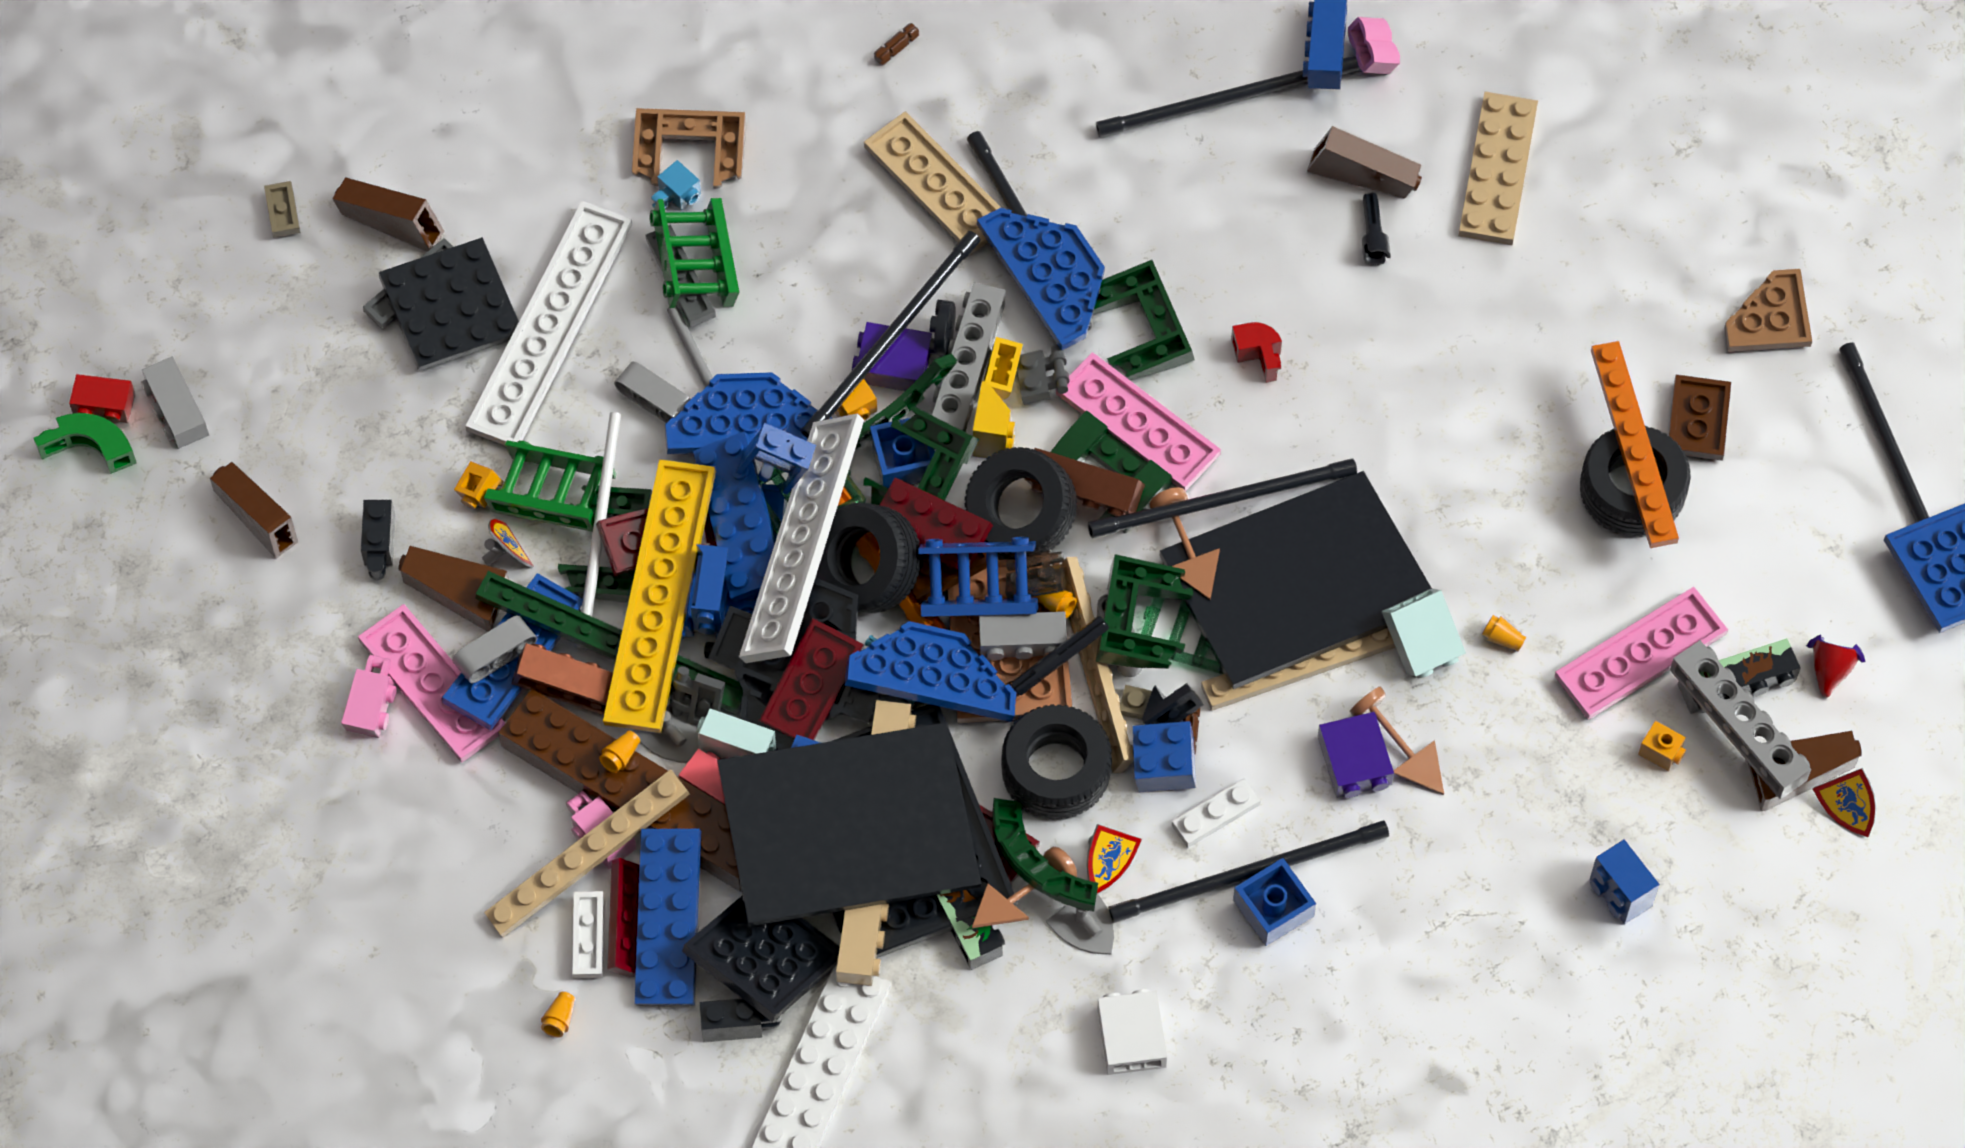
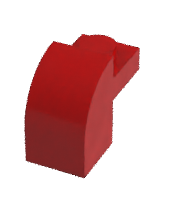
(1259, 342)

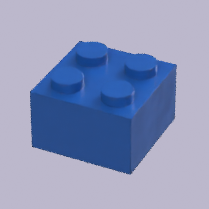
(899, 454)
(1164, 756)
(1623, 882)
(1274, 902)

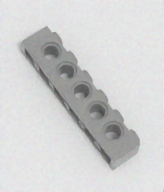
(981, 300)
(1780, 778)

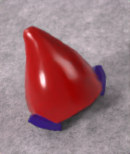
(1833, 663)

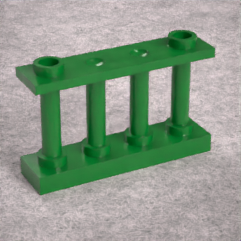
(717, 240)
(555, 510)

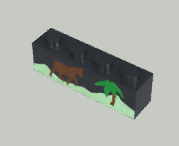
(1756, 671)
(976, 944)

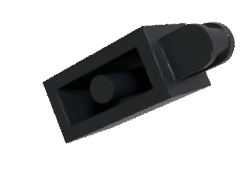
(377, 536)
(732, 1020)

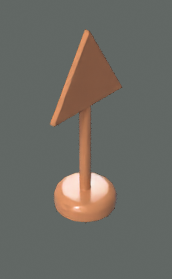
(1200, 569)
(1420, 767)
(998, 910)

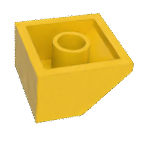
(992, 423)

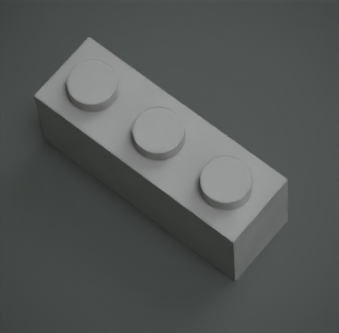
(174, 403)
(1021, 634)

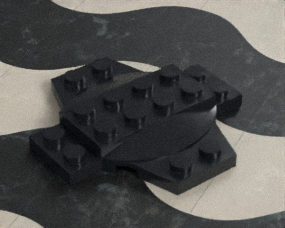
(759, 679)

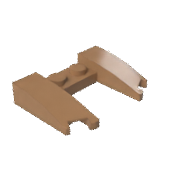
(661, 124)

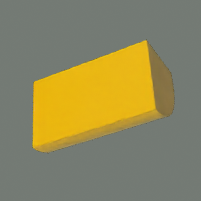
(1003, 366)

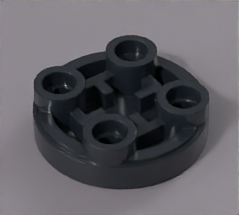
(943, 327)

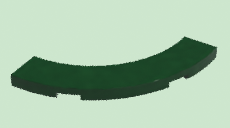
(912, 396)
(1032, 865)

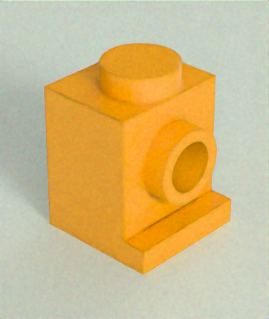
(475, 483)

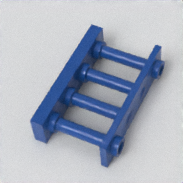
(965, 602)

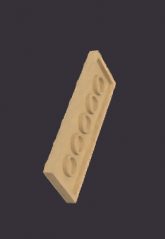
(1498, 168)
(931, 177)

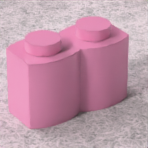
(1373, 45)

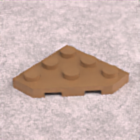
(1772, 316)

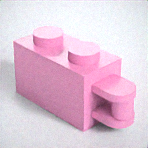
(370, 698)
(591, 816)

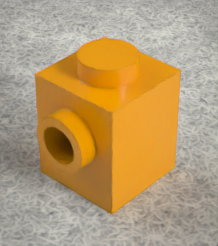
(860, 401)
(1662, 746)

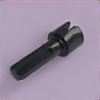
(1375, 242)

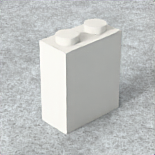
(1132, 1032)

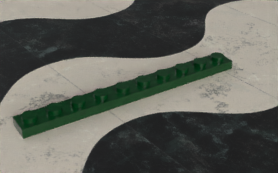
(582, 628)

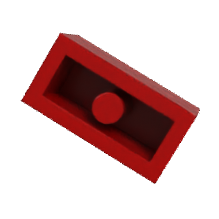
(103, 397)

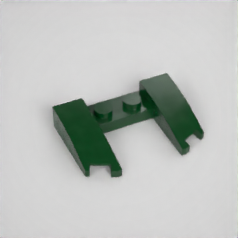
(1170, 346)
(1091, 438)
(952, 450)
(1127, 580)
(609, 586)

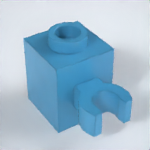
(677, 186)

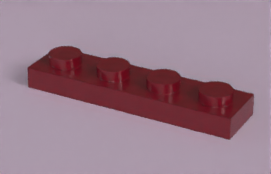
(623, 917)

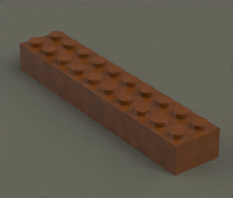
(570, 753)

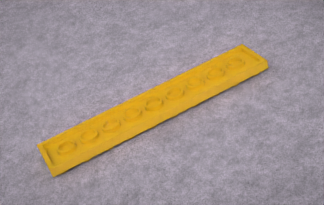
(659, 596)

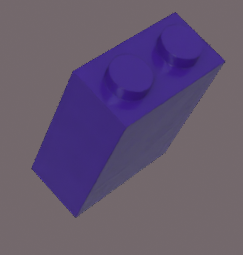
(901, 362)
(1355, 755)

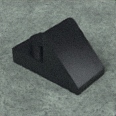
(1171, 708)

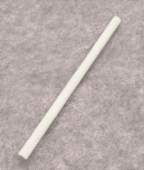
(601, 513)

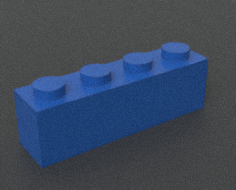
(1326, 43)

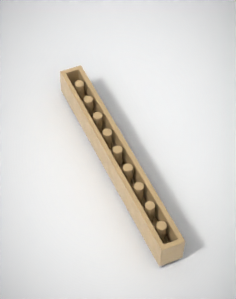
(862, 925)

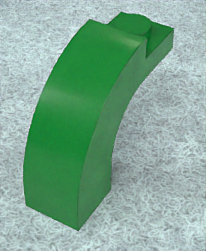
(89, 432)

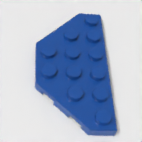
(1051, 269)
(737, 405)
(932, 669)

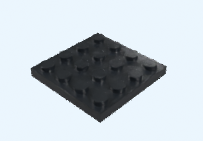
(450, 304)
(764, 962)

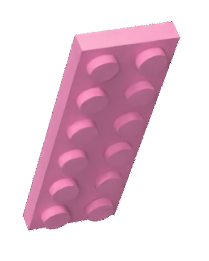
(1140, 421)
(1639, 653)
(424, 676)

